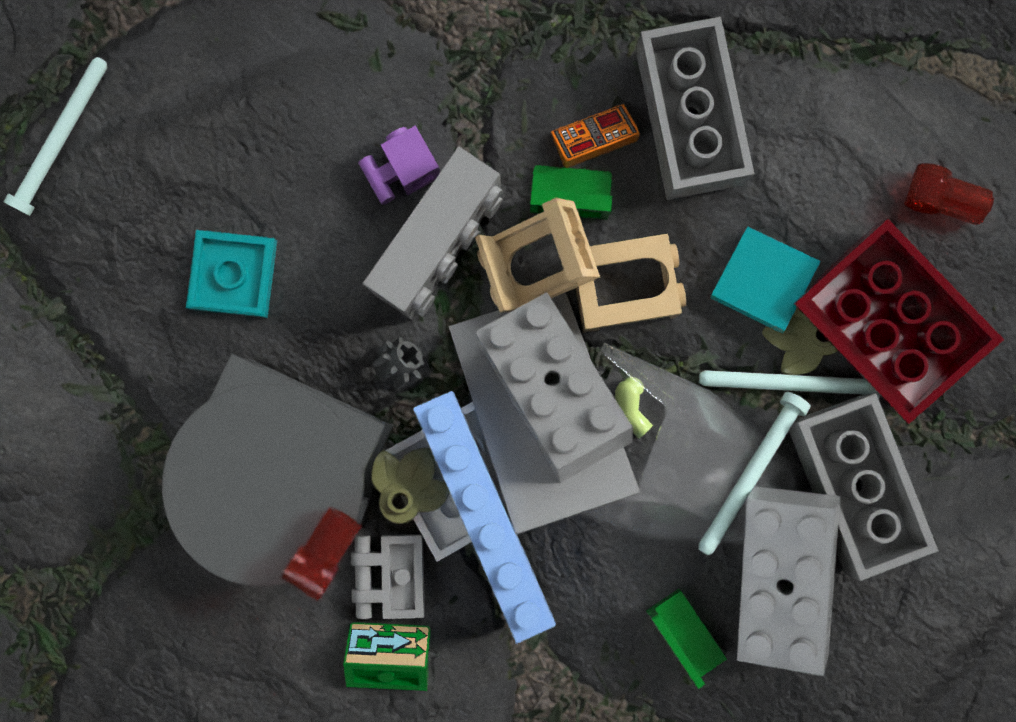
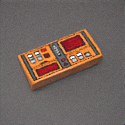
(595, 135)

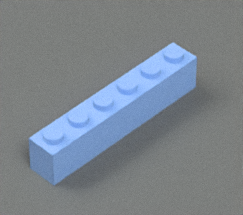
(485, 517)

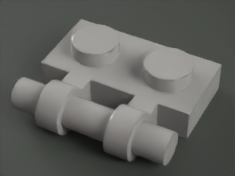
(401, 576)

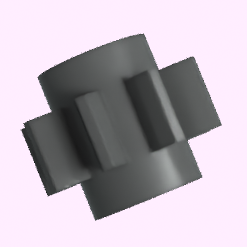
(398, 363)

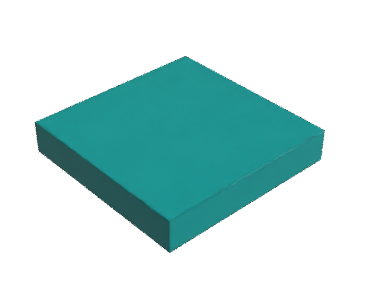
(231, 273)
(765, 279)

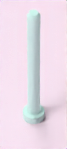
(57, 137)
(786, 382)
(793, 406)

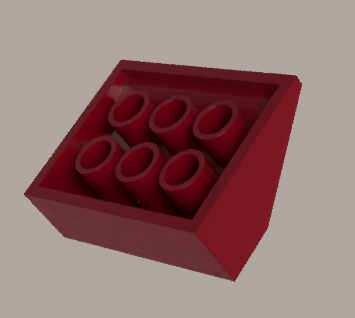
(897, 320)

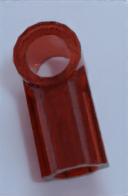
(936, 192)
(317, 561)

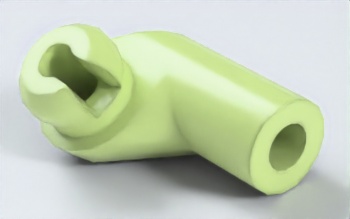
(628, 396)

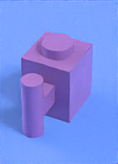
(408, 161)

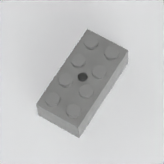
(692, 70)
(436, 234)
(569, 421)
(881, 520)
(795, 540)

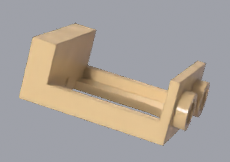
(564, 224)
(664, 305)

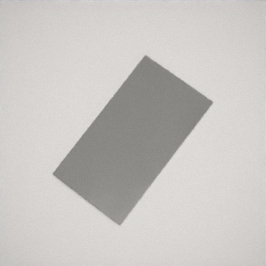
(514, 452)

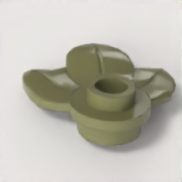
(801, 345)
(408, 478)

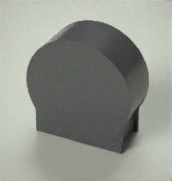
(264, 469)

